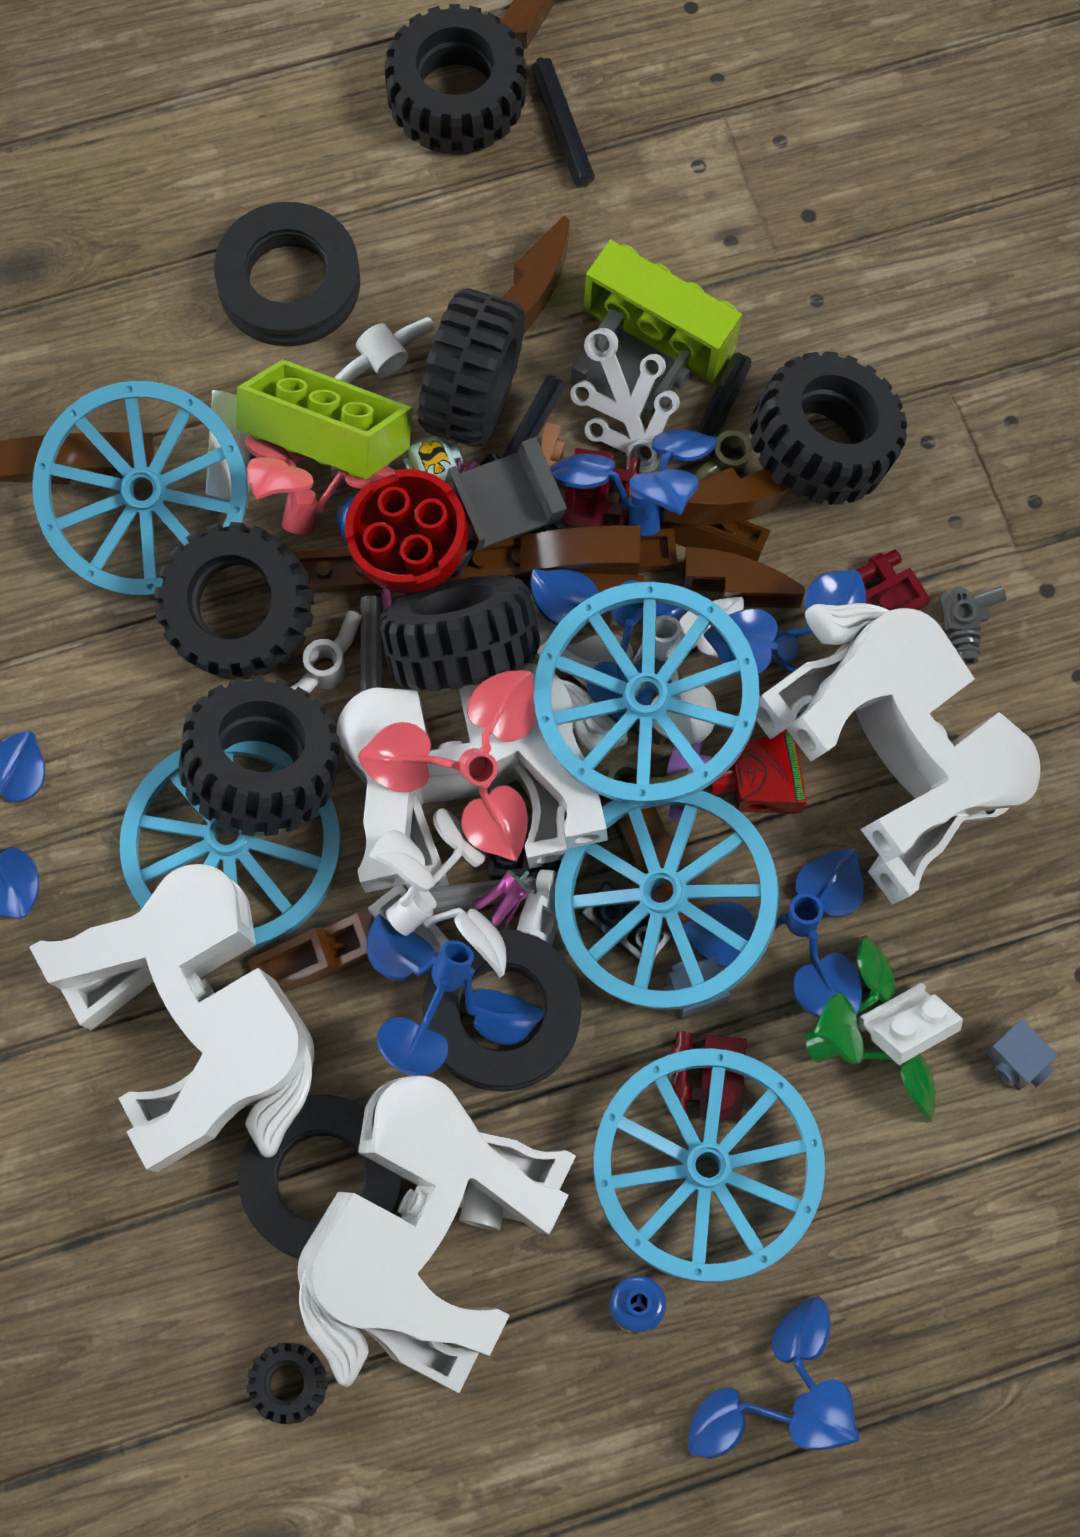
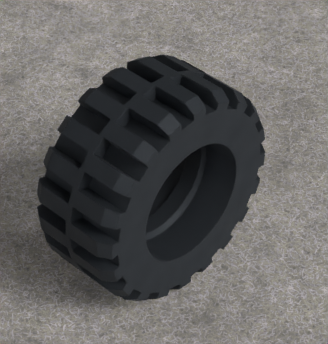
(447, 39)
(471, 367)
(846, 395)
(191, 572)
(459, 632)
(265, 714)

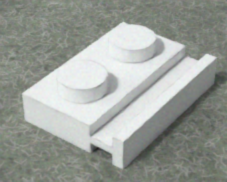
(910, 1023)

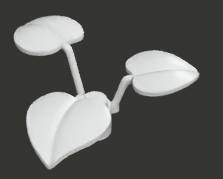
(668, 636)
(417, 904)

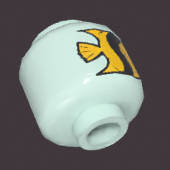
(433, 456)

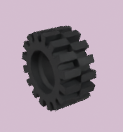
(260, 1383)

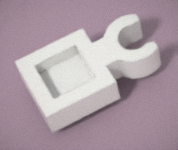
(539, 913)

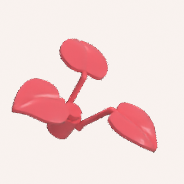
(271, 475)
(502, 706)

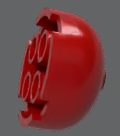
(407, 531)

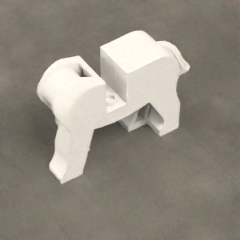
(894, 674)
(562, 808)
(247, 1032)
(367, 1261)

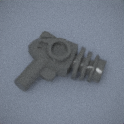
(964, 617)

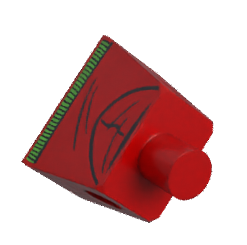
(766, 777)

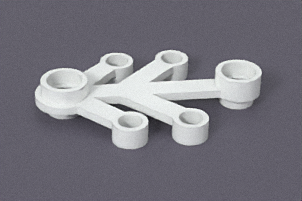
(626, 407)

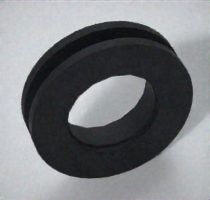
(277, 227)
(548, 1048)
(259, 1175)

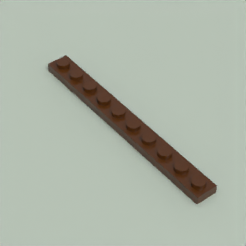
(337, 571)

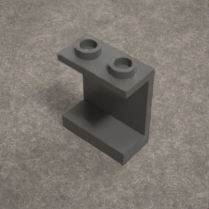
(629, 355)
(508, 496)

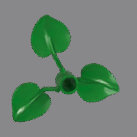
(839, 1034)

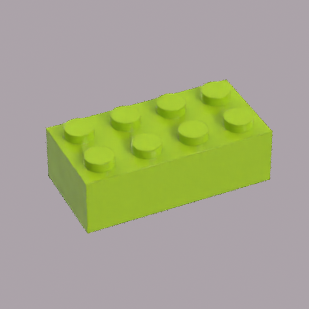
(663, 309)
(323, 418)

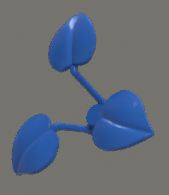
(650, 490)
(563, 590)
(780, 646)
(20, 779)
(824, 885)
(412, 1046)
(820, 1418)

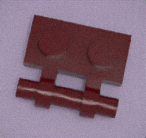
(590, 505)
(896, 590)
(733, 1082)

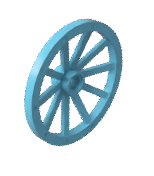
(75, 416)
(649, 594)
(292, 916)
(701, 990)
(777, 1088)

